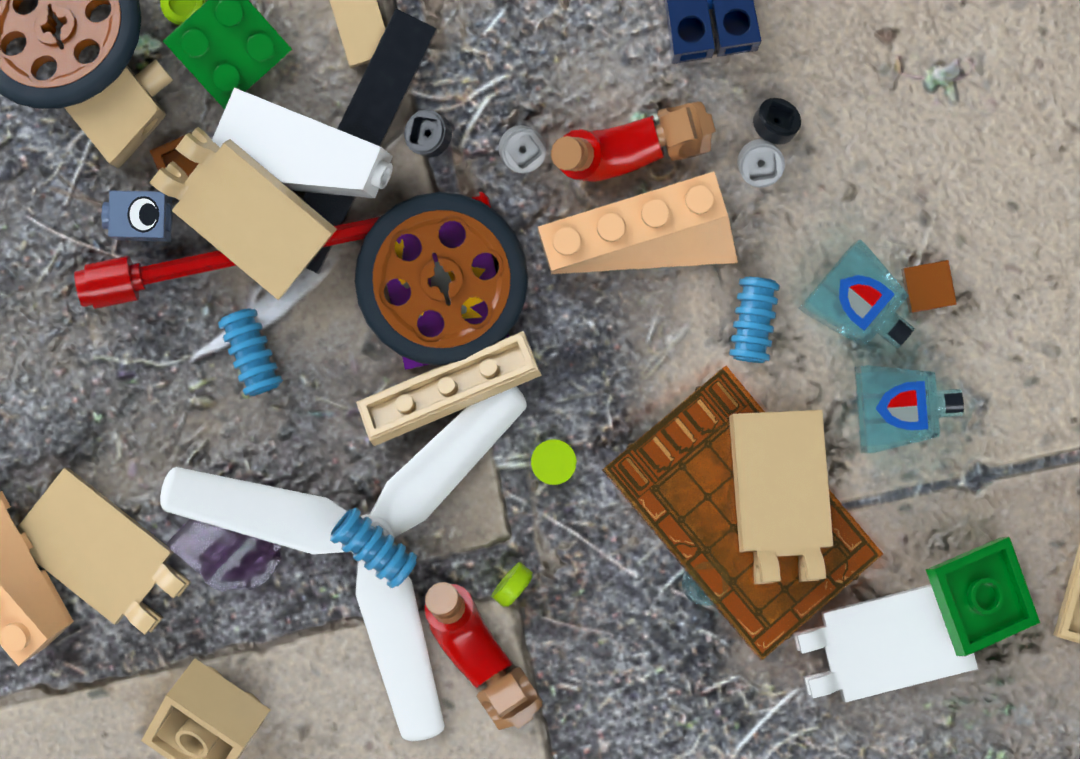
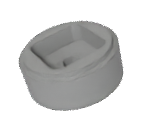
(522, 149)
(761, 163)

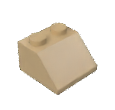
(205, 717)

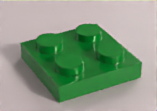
(227, 46)
(982, 596)

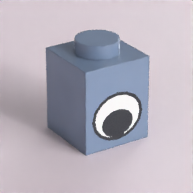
(138, 216)

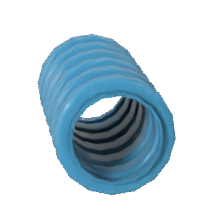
(754, 319)
(250, 352)
(373, 547)

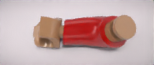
(628, 147)
(478, 656)

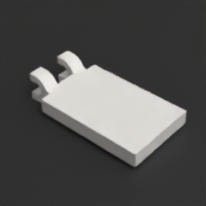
(882, 646)

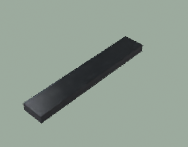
(376, 104)

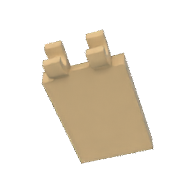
(244, 211)
(782, 491)
(100, 551)

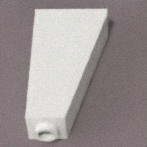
(302, 150)

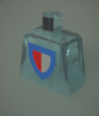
(860, 299)
(900, 406)

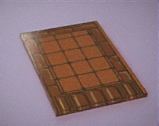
(685, 492)

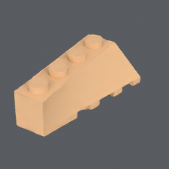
(655, 229)
(29, 602)

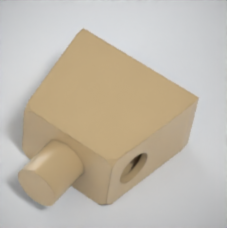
(123, 112)

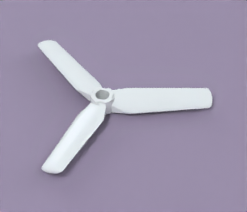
(406, 500)

